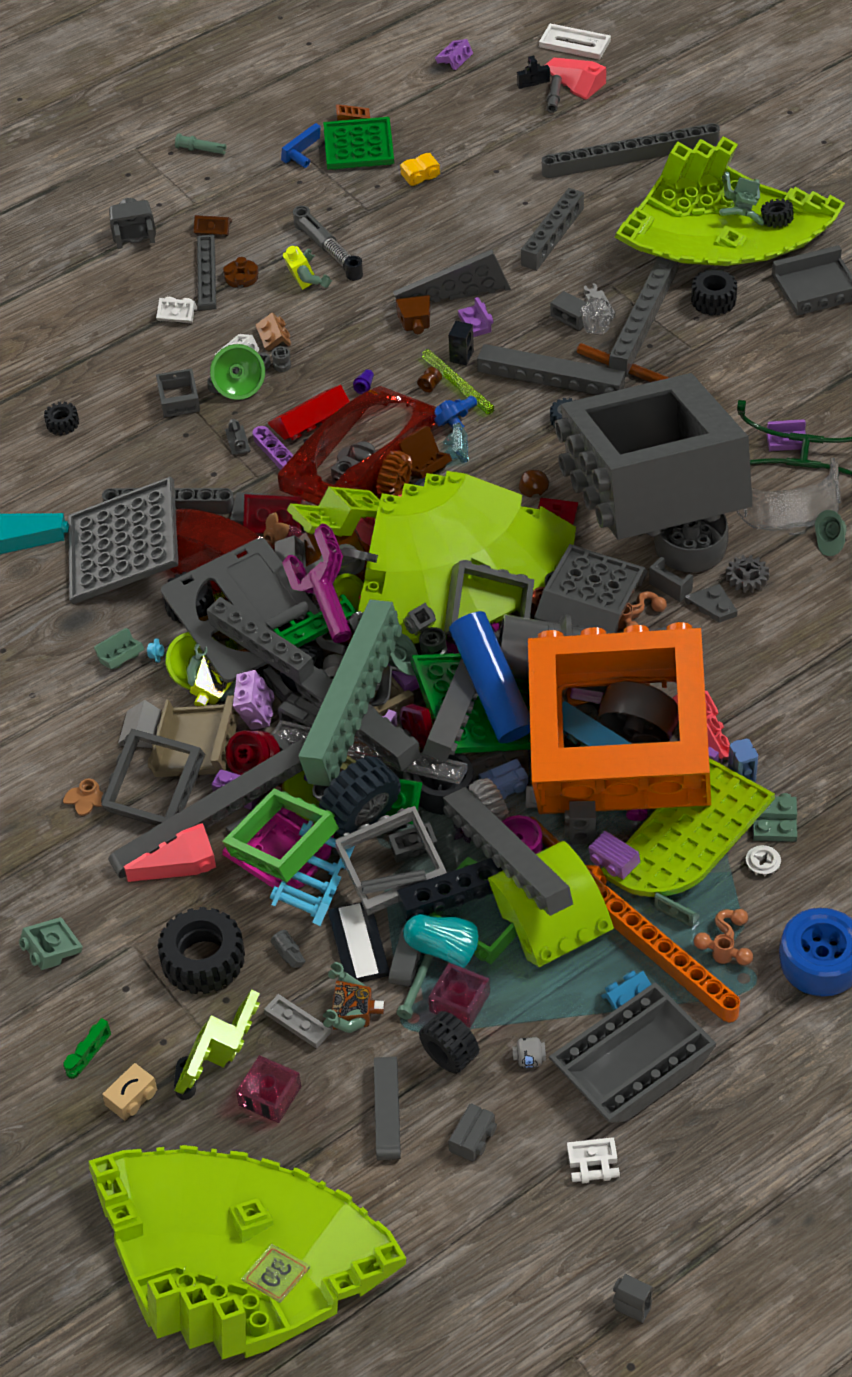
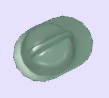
(830, 532)
(402, 655)

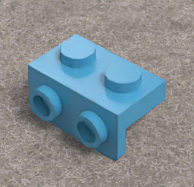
(631, 986)

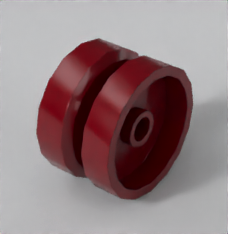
(250, 749)

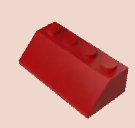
(309, 413)

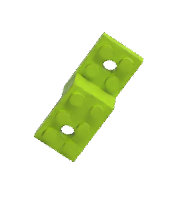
(338, 509)
(218, 1042)

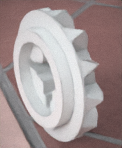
(759, 853)

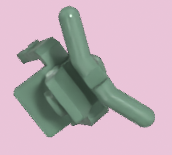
(744, 197)

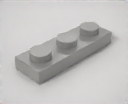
(297, 1021)

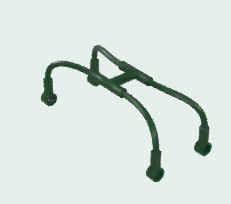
(805, 438)

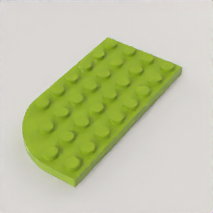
(687, 842)

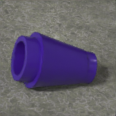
(363, 382)

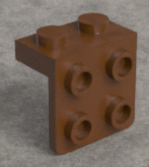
(424, 453)

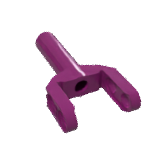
(321, 580)

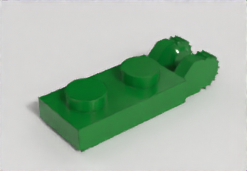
(87, 1049)

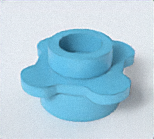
(155, 650)

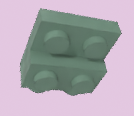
(777, 821)
(49, 943)

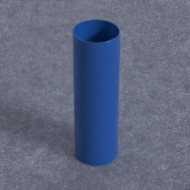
(491, 676)

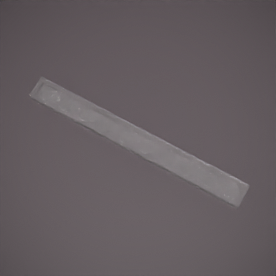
(427, 766)

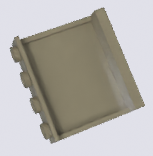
(199, 726)

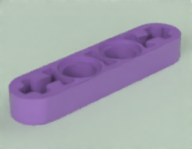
(273, 452)

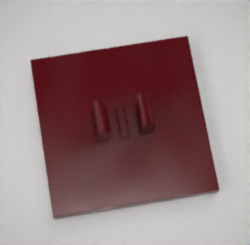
(561, 508)

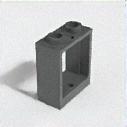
(180, 404)

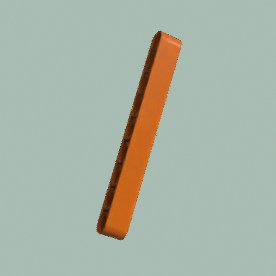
(674, 956)

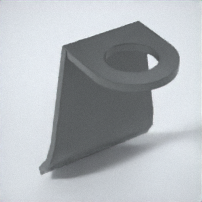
(384, 690)

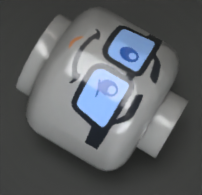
(529, 1052)

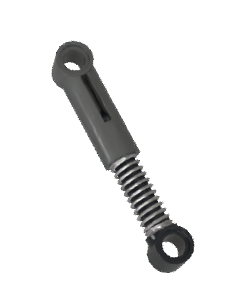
(327, 242)

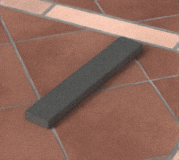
(206, 272)

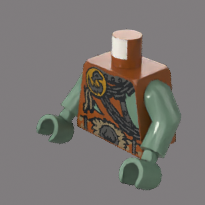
(351, 1003)

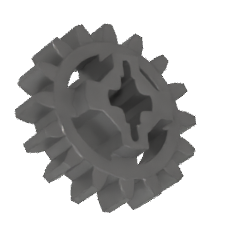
(747, 573)

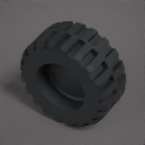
(205, 973)

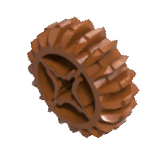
(394, 473)

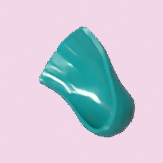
(442, 937)

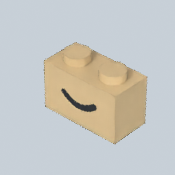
(130, 1092)

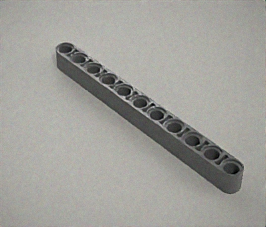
(626, 150)
(215, 805)

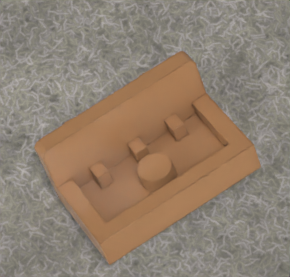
(273, 331)

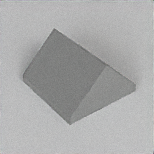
(143, 718)

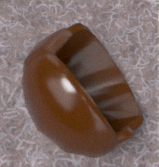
(533, 483)

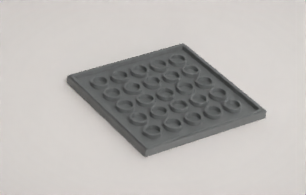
(122, 540)

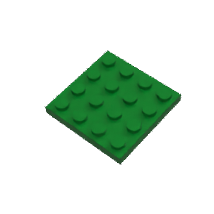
(358, 143)

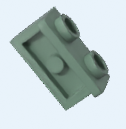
(118, 649)

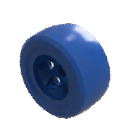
(817, 969)

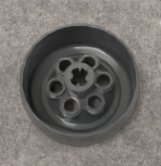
(700, 555)
(638, 708)

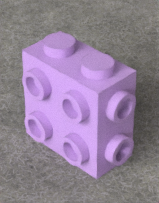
(253, 700)

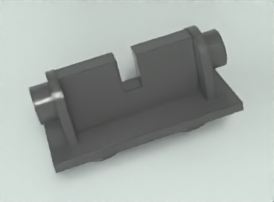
(237, 438)

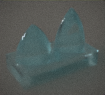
(459, 440)

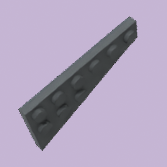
(460, 280)

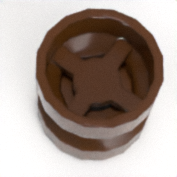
(430, 379)

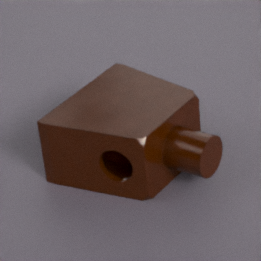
(414, 313)

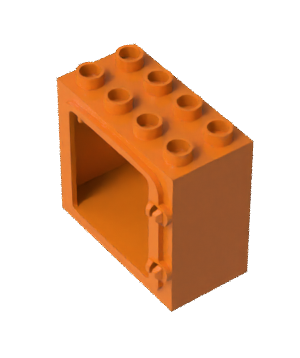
(625, 773)

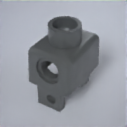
(131, 221)

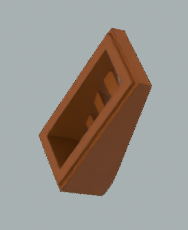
(347, 112)

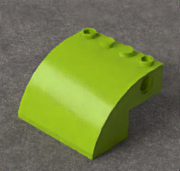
(552, 936)

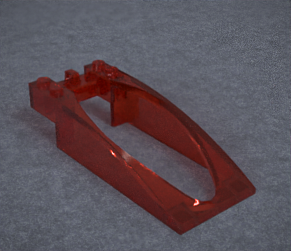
(300, 473)

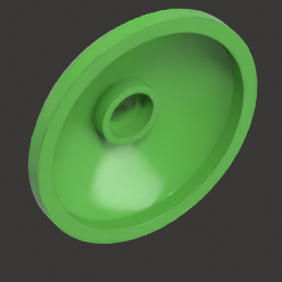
(250, 373)

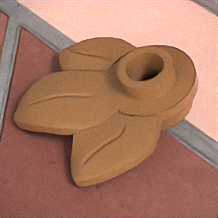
(274, 530)
(83, 797)

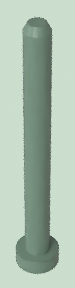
(405, 1011)

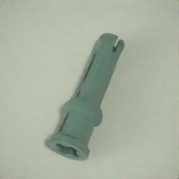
(193, 143)

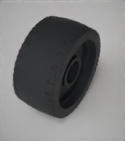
(434, 790)

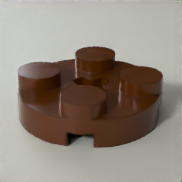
(234, 272)

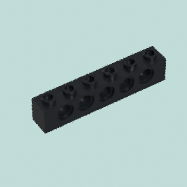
(450, 883)

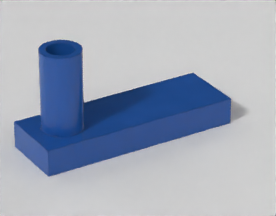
(293, 149)

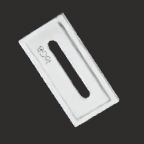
(554, 32)

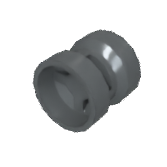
(281, 359)

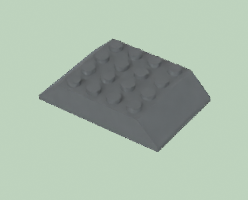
(634, 1054)

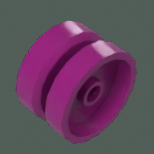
(526, 830)

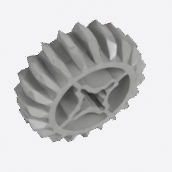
(490, 797)

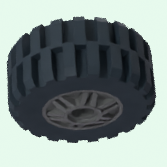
(361, 794)

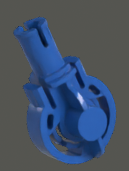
(450, 410)

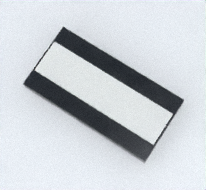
(358, 942)

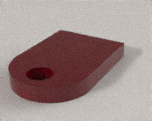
(417, 722)

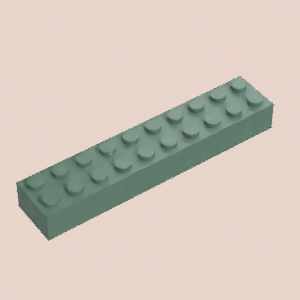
(350, 693)

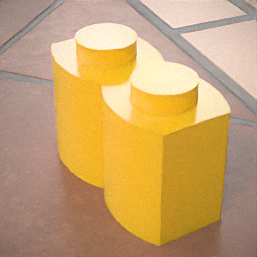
(420, 169)

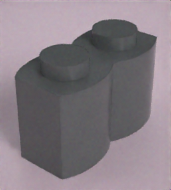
(632, 1297)

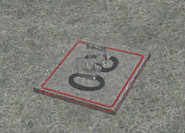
(276, 1273)

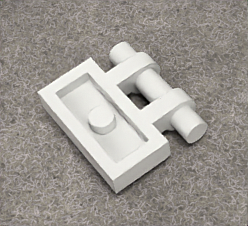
(593, 1153)

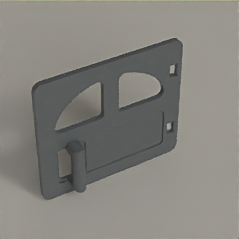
(253, 585)

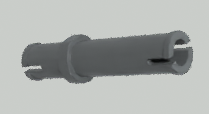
(553, 97)

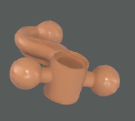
(633, 611)
(723, 944)

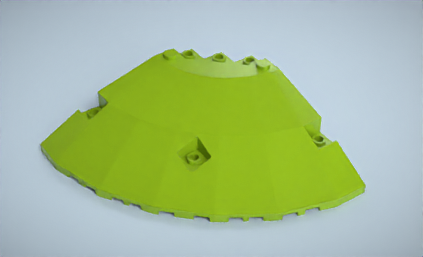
(684, 221)
(455, 521)
(203, 1218)

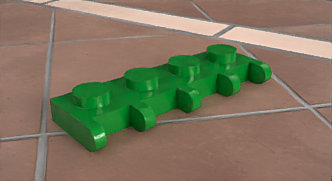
(313, 626)

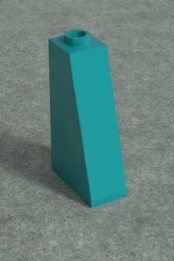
(31, 530)

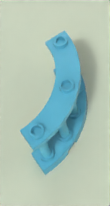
(315, 906)

